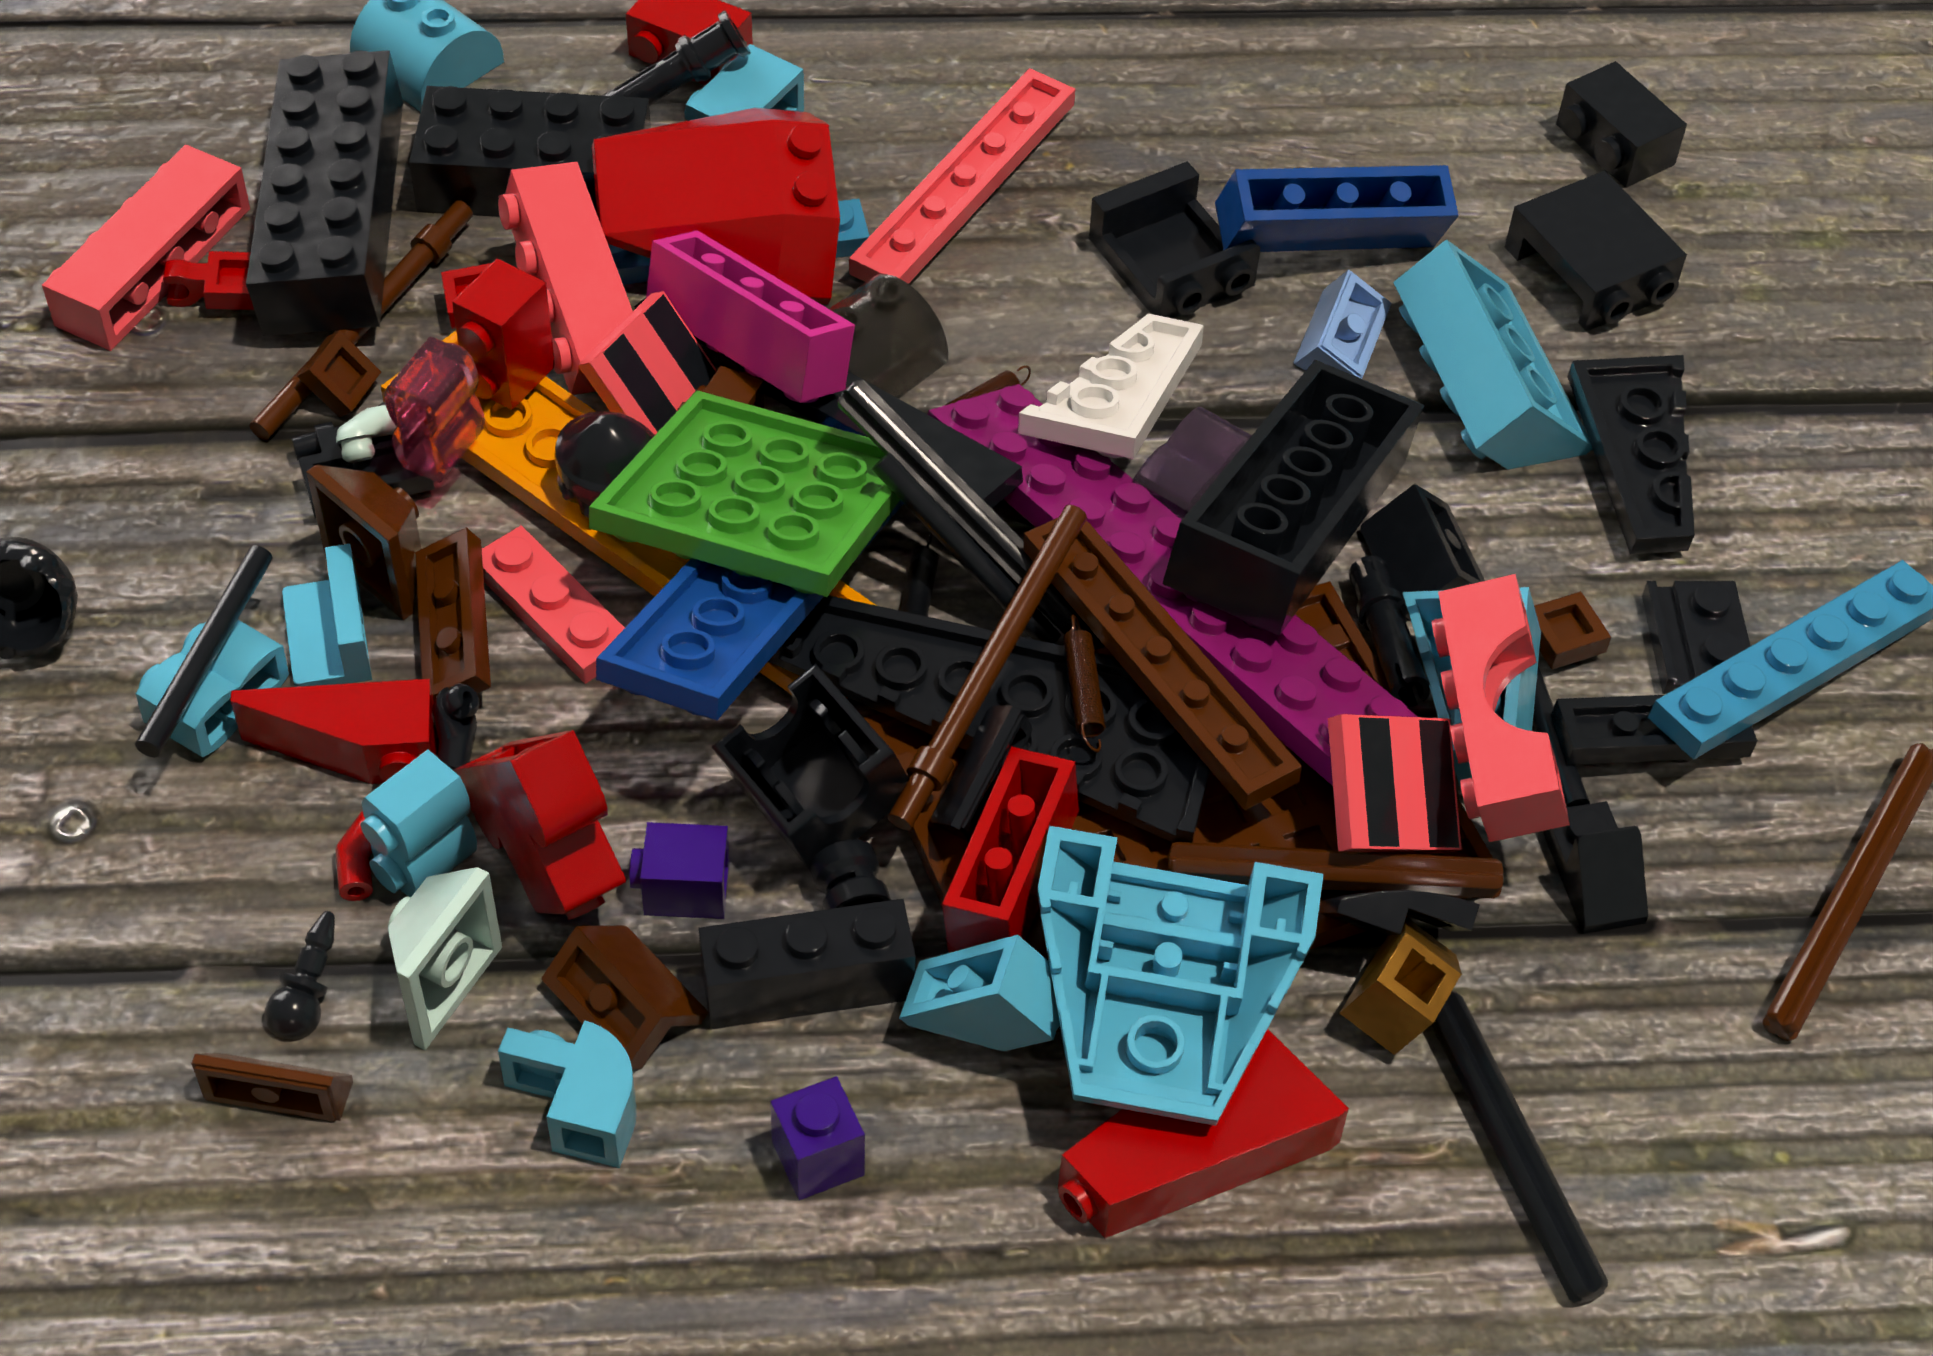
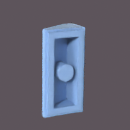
(1344, 326)

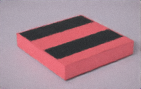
(648, 364)
(1394, 784)

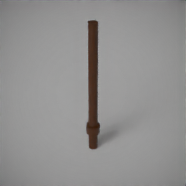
(427, 248)
(933, 762)

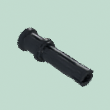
(691, 60)

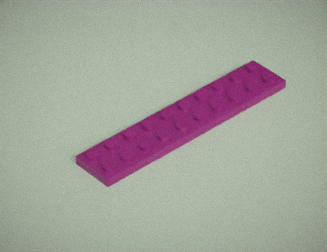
(1285, 679)

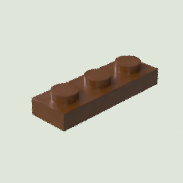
(453, 613)

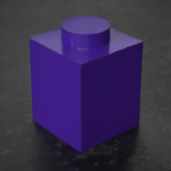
(682, 870)
(818, 1138)

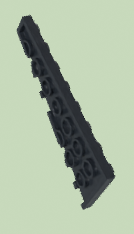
(918, 664)

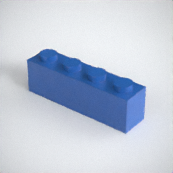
(1337, 207)

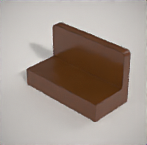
(622, 987)

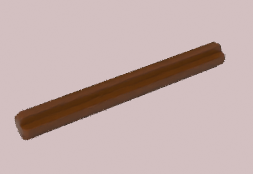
(1345, 869)

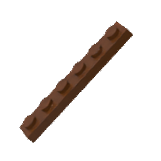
(1170, 668)

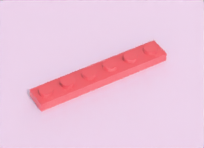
(964, 179)

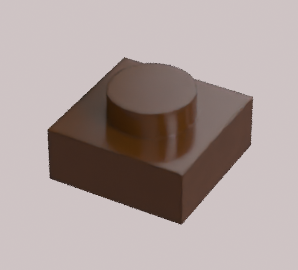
(339, 374)
(1570, 630)

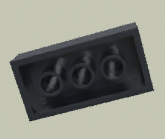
(477, 136)

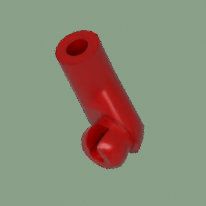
(353, 864)

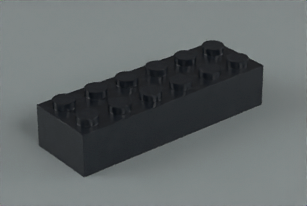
(326, 194)
(1292, 497)

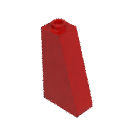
(1157, 1164)

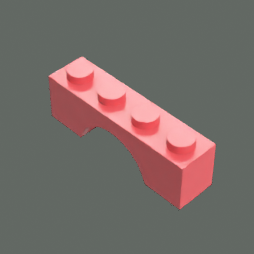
(1512, 769)

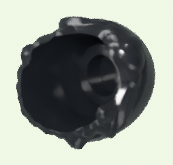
(594, 452)
(35, 598)

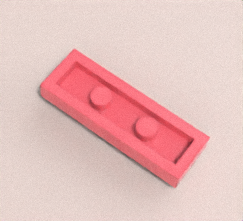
(549, 601)

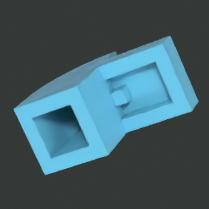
(589, 1086)

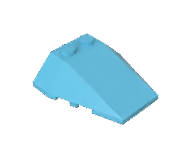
(1166, 972)

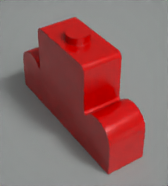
(546, 813)

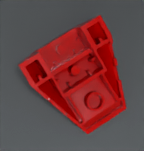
(740, 177)

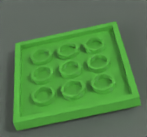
(751, 494)

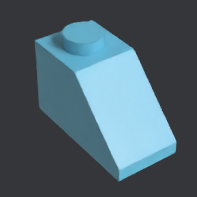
(985, 995)

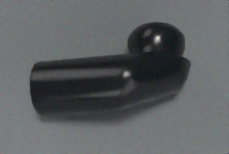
(456, 723)

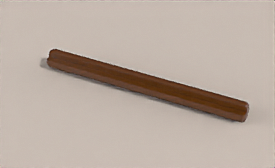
(1850, 895)

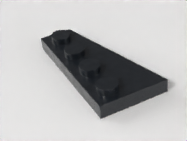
(1641, 445)

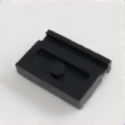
(1693, 628)

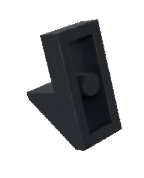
(1600, 868)

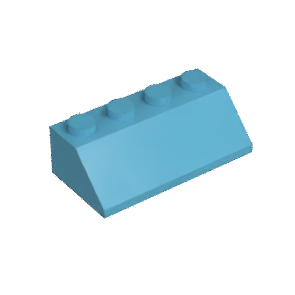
(1489, 362)

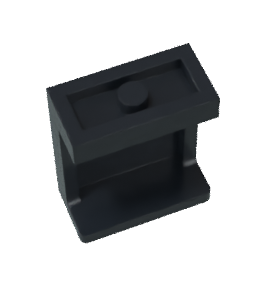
(1169, 244)
(1599, 247)

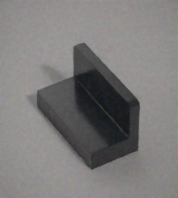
(1421, 544)

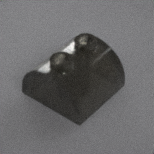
(894, 334)

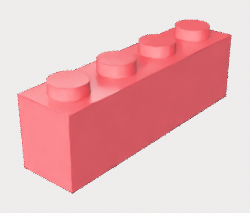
(566, 248)
(122, 265)

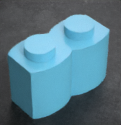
(243, 663)
(418, 824)

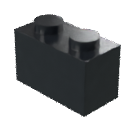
(1621, 124)

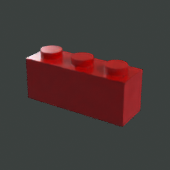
(1002, 864)

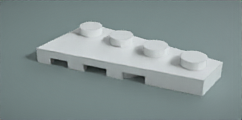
(1120, 393)

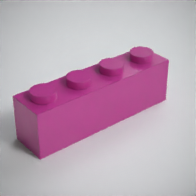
(753, 316)

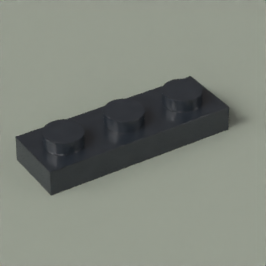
(1620, 732)

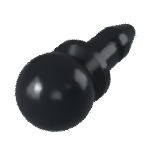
(295, 1008)

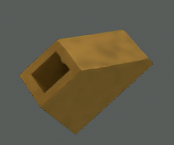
(1403, 988)

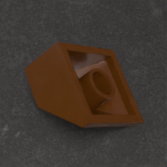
(378, 525)

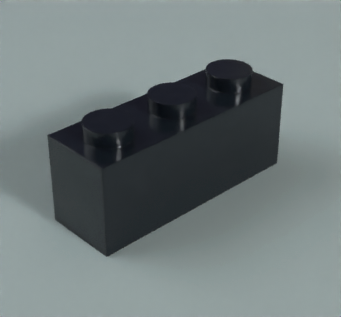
(806, 963)

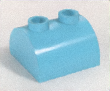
(427, 44)

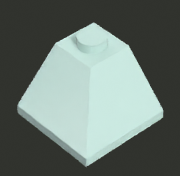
(443, 946)

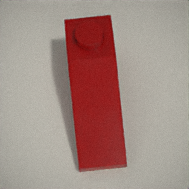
(345, 728)

